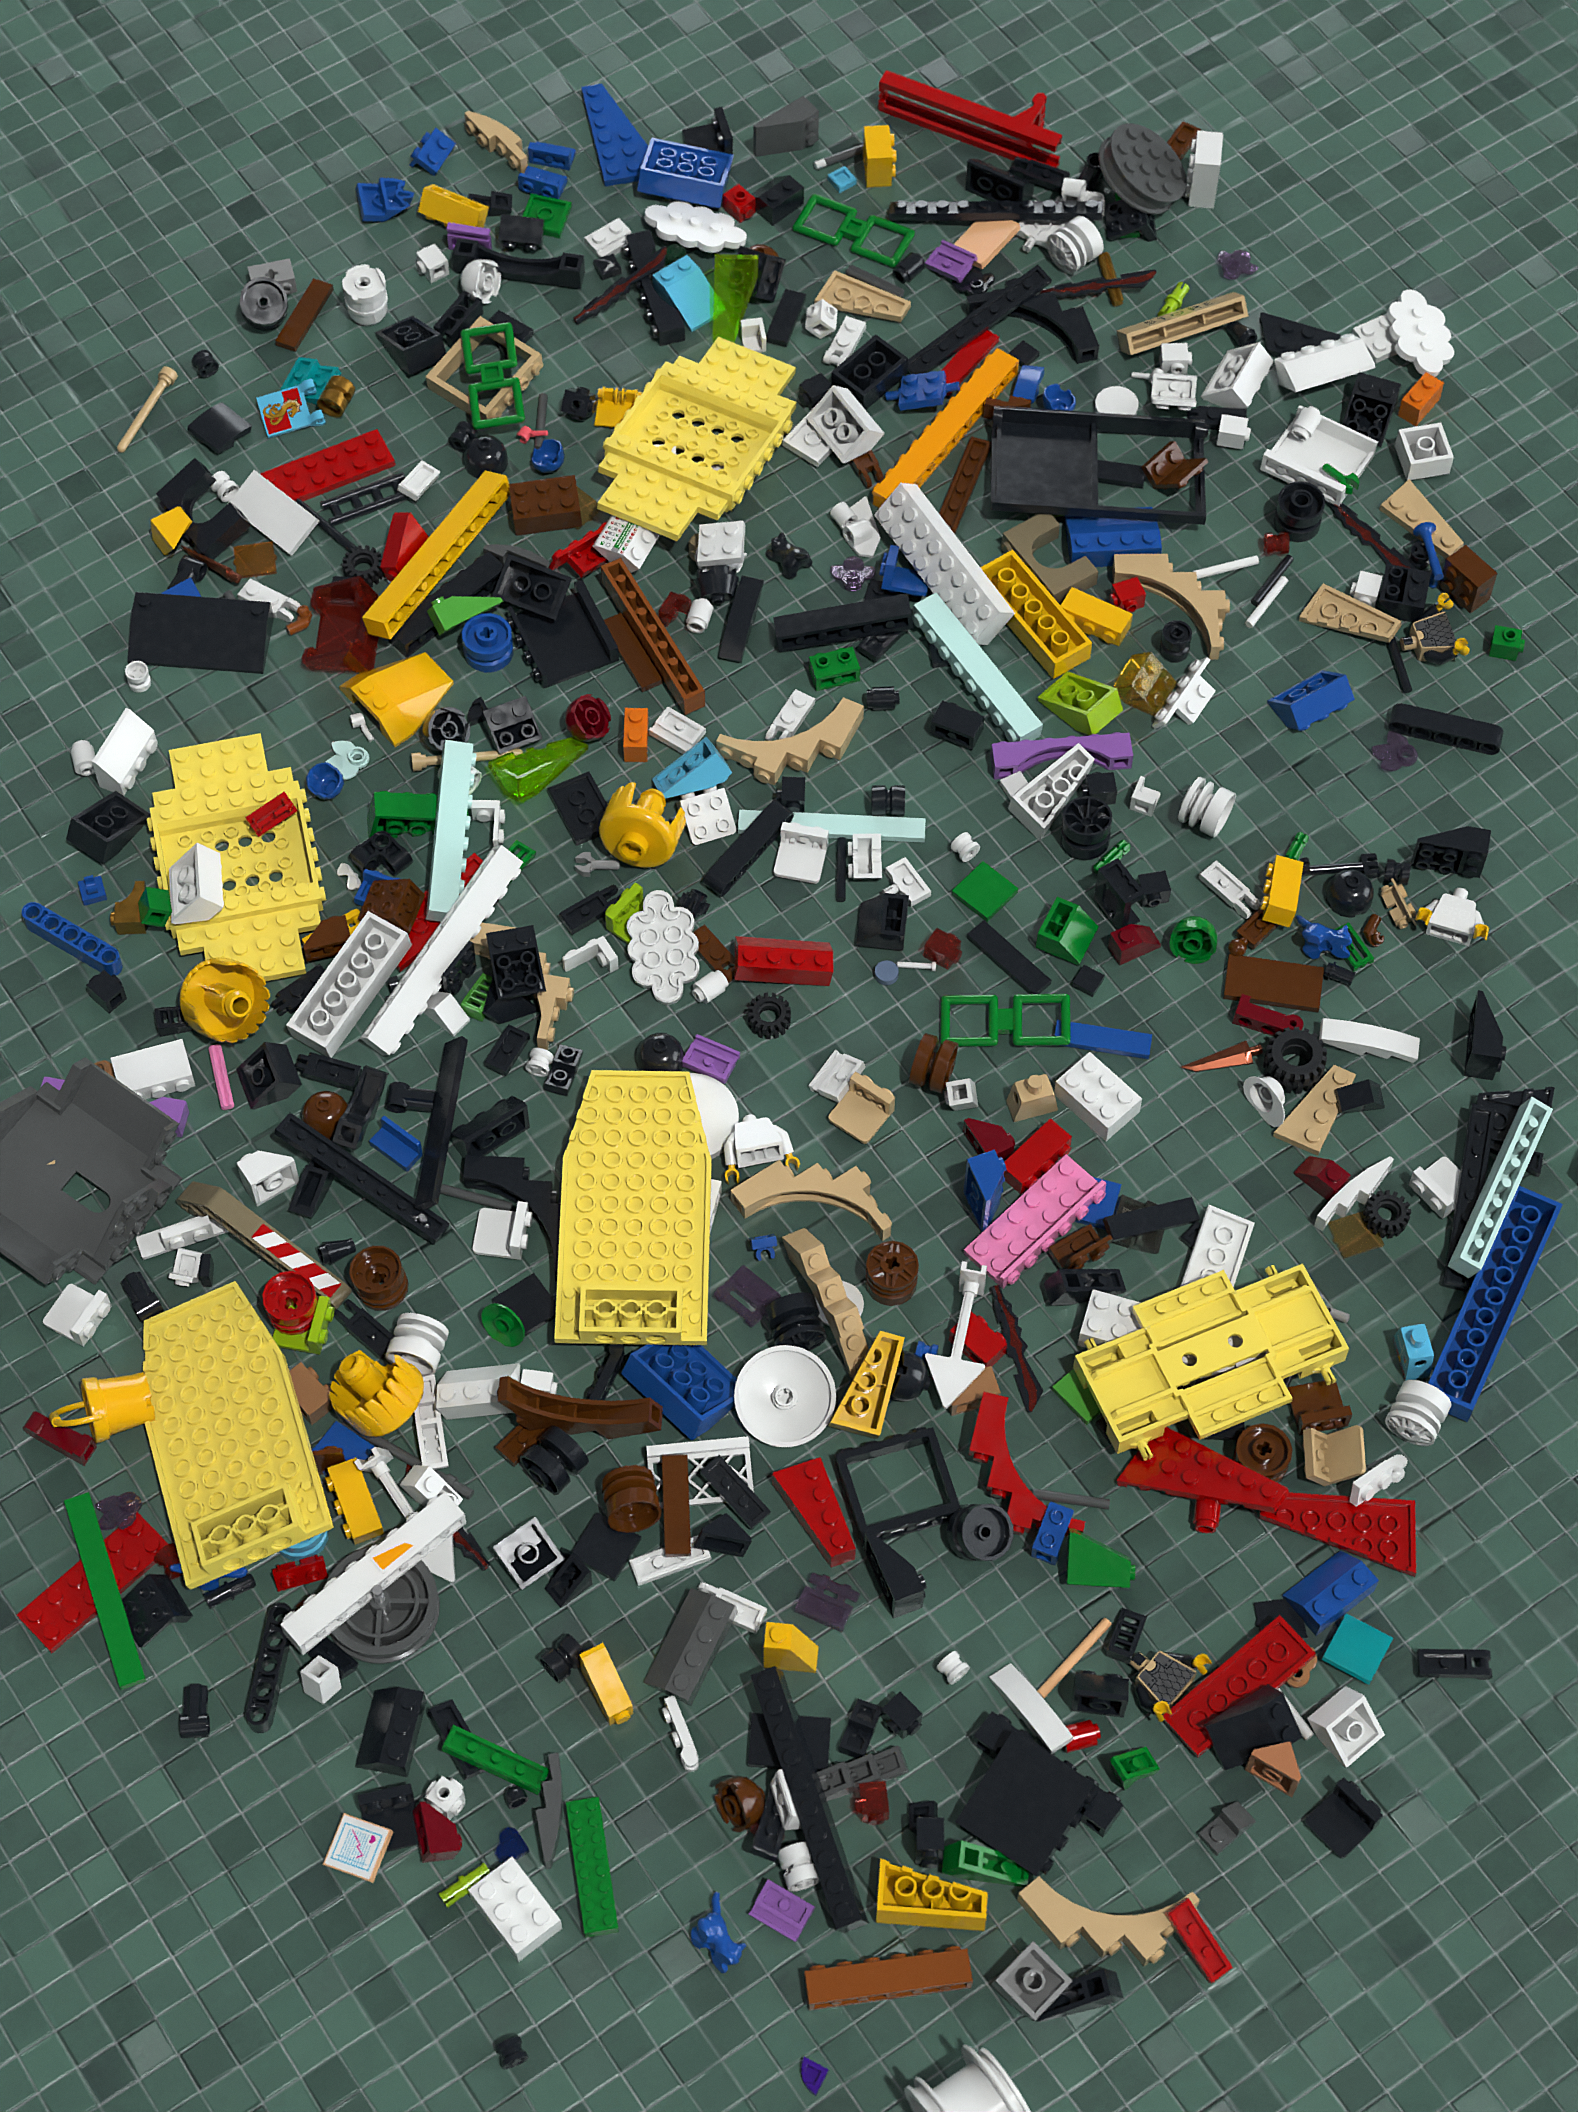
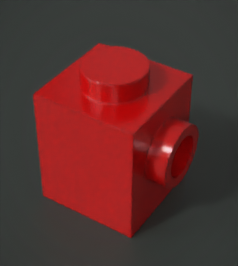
(739, 203)
(1128, 595)

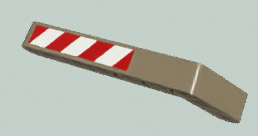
(261, 1237)

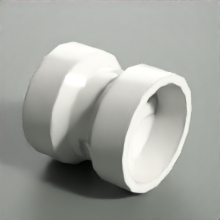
(223, 486)
(138, 676)

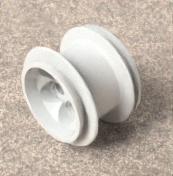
(975, 2088)

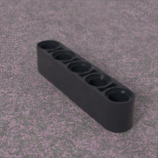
(1446, 729)
(747, 848)
(269, 1680)

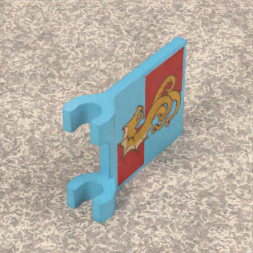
(288, 410)

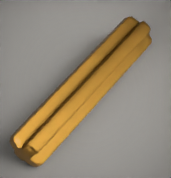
(1109, 273)

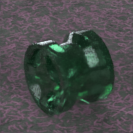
(674, 253)

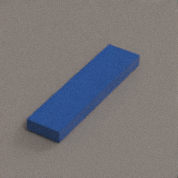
(1108, 1040)

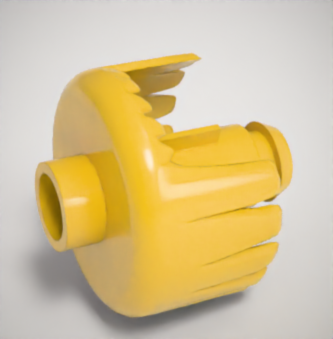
(638, 831)
(224, 999)
(376, 1396)

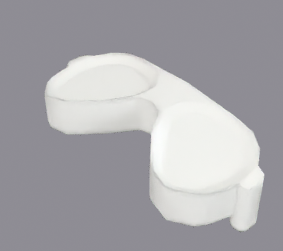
(353, 881)

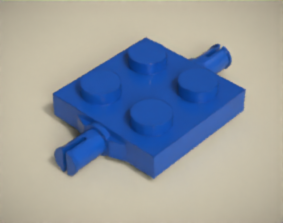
(922, 390)

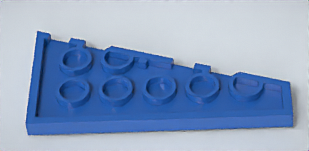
(615, 139)

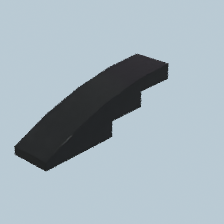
(741, 619)

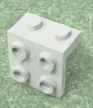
(1173, 390)
(707, 815)
(801, 852)
(1437, 1185)
(502, 1232)
(77, 1313)

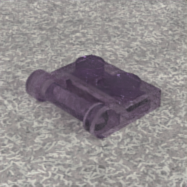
(752, 1290)

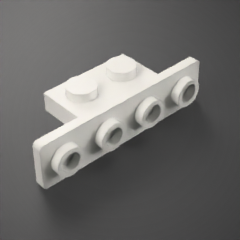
(1188, 698)
(178, 1236)

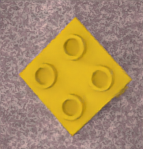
(613, 405)

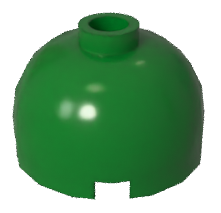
(1193, 939)

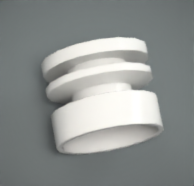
(1074, 244)
(1202, 805)
(418, 1342)
(1418, 1412)

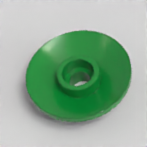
(503, 1324)

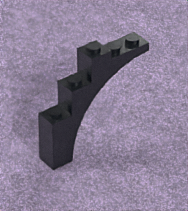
(1045, 311)
(510, 1179)

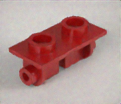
(271, 814)
(291, 1576)

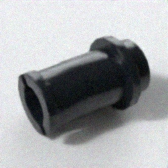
(1339, 973)

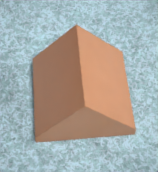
(1276, 1767)

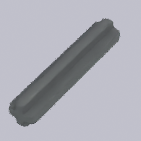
(873, 280)

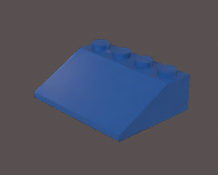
(685, 173)
(1104, 537)
(685, 1382)

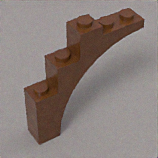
(574, 1415)

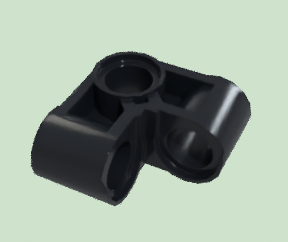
(371, 856)

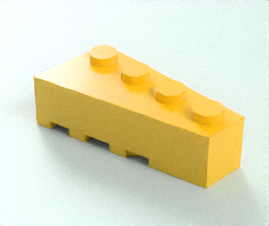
(868, 1395)
(927, 1901)

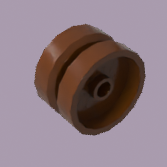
(932, 1063)
(1264, 1451)

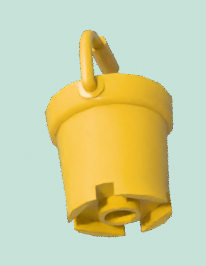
(110, 1405)

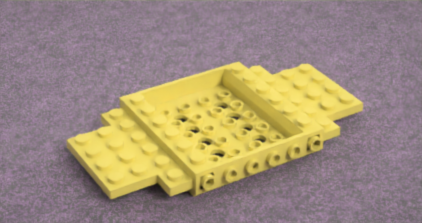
(725, 391)
(211, 797)

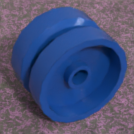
(487, 642)

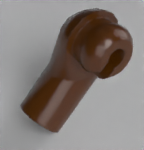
(1371, 934)

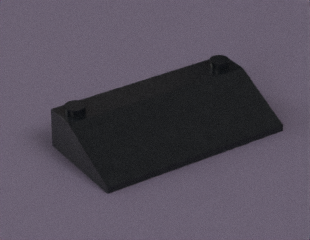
(200, 632)

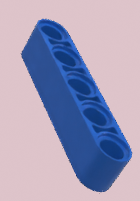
(66, 930)

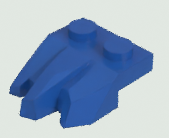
(383, 199)

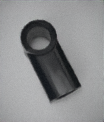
(1092, 171)
(188, 568)
(403, 1098)
(143, 1300)
(195, 1719)

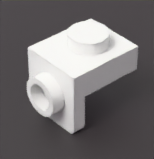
(186, 1267)

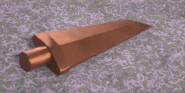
(223, 570)
(1233, 1056)

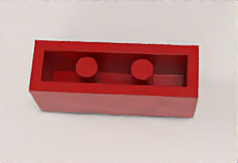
(1037, 1156)

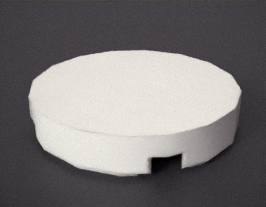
(1116, 401)

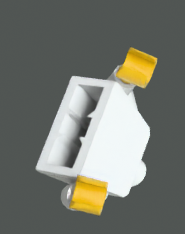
(1453, 918)
(756, 1143)

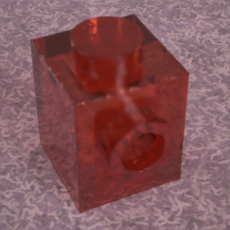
(943, 948)
(872, 1802)

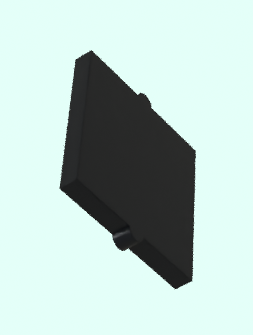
(1270, 1610)

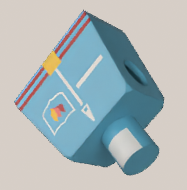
(1411, 1347)

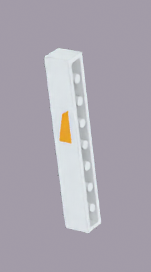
(379, 1566)

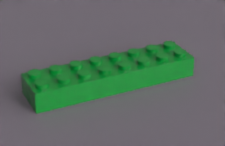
(592, 1867)

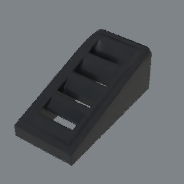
(170, 1028)
(1119, 1653)

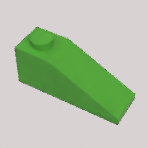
(457, 610)

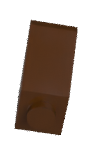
(327, 938)

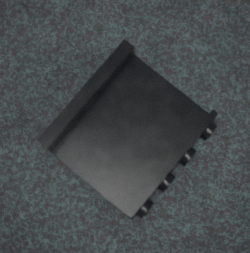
(567, 646)
(1027, 1804)

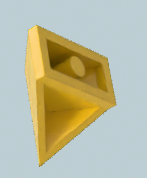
(169, 528)

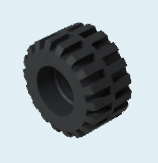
(1300, 1044)

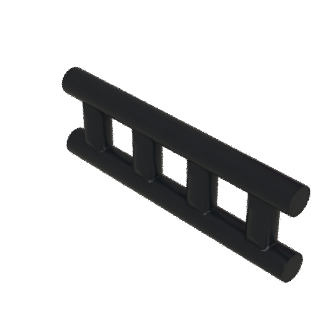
(360, 510)

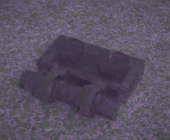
(824, 1608)

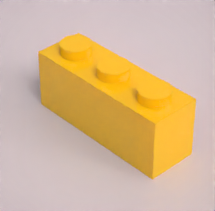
(450, 207)
(1097, 616)
(1281, 890)
(354, 1502)

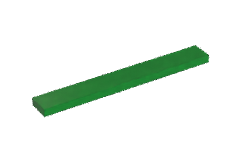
(105, 1591)

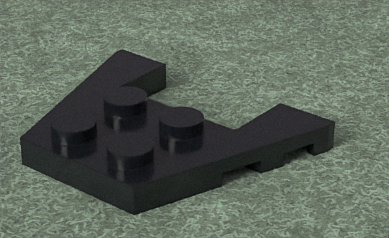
(1506, 1107)

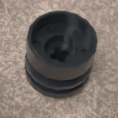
(796, 1321)

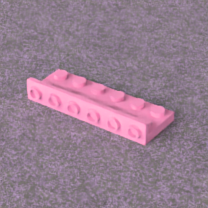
(1035, 1221)

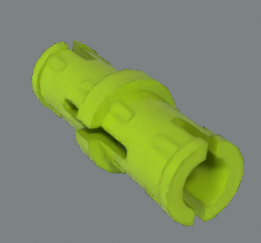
(1174, 300)
(460, 1888)

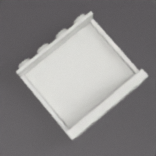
(1331, 444)

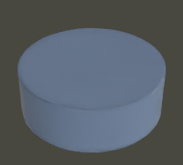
(886, 972)

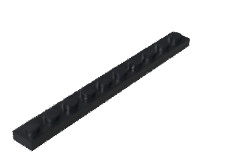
(994, 210)

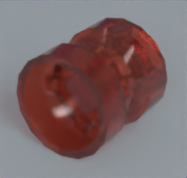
(1276, 543)
(166, 1557)

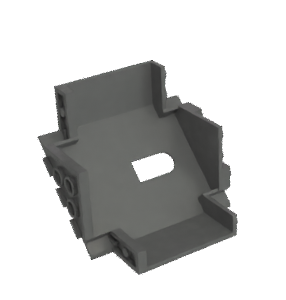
(104, 1136)

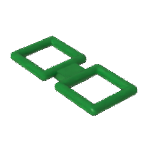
(853, 229)
(492, 376)
(1006, 1020)

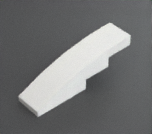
(1369, 1038)
(1358, 1189)
(430, 1427)
(1031, 1708)

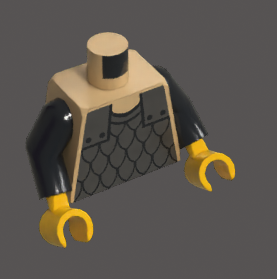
(1433, 636)
(1165, 1679)

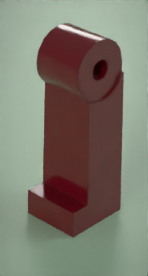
(1264, 1019)
(60, 1438)

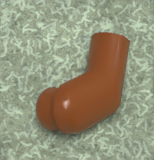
(302, 622)

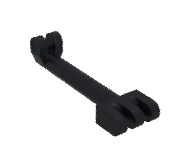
(1368, 865)

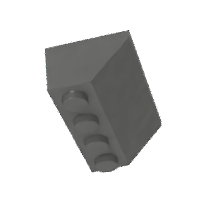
(691, 1645)

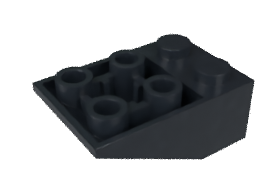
(1372, 406)
(1453, 851)
(515, 962)

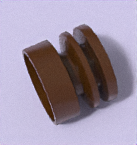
(374, 1266)
(894, 1285)
(630, 1498)

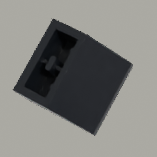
(1404, 592)
(511, 725)
(883, 921)

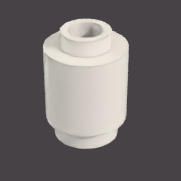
(1306, 423)
(699, 615)
(82, 757)
(709, 986)

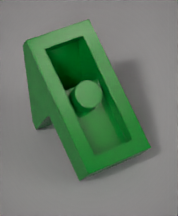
(1133, 1766)

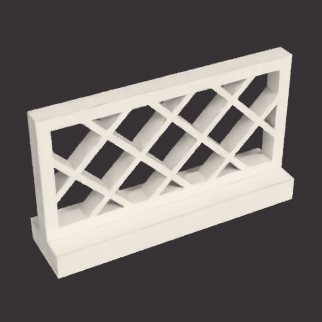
(703, 1450)

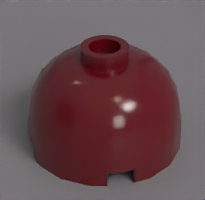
(587, 718)

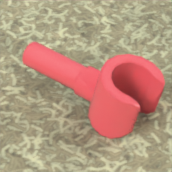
(527, 433)

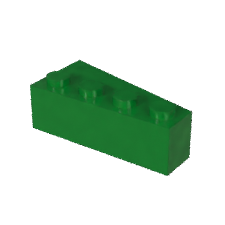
(402, 813)

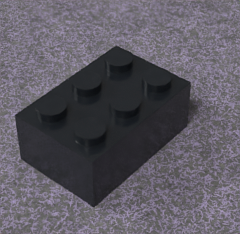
(871, 371)

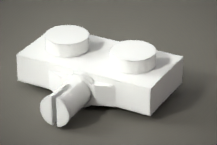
(906, 882)

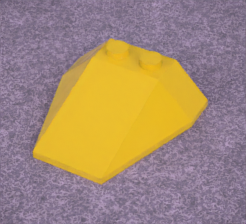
(400, 694)

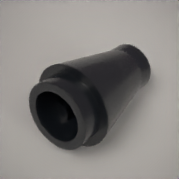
(1242, 334)
(333, 1251)

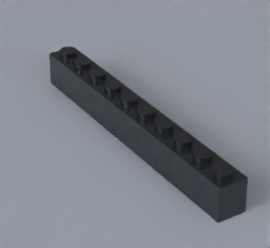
(809, 1800)

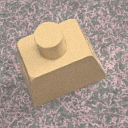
(1031, 1098)

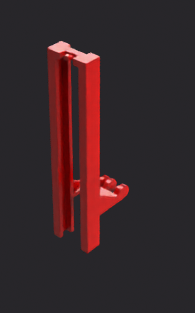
(1025, 126)

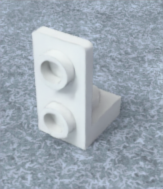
(490, 810)
(594, 948)

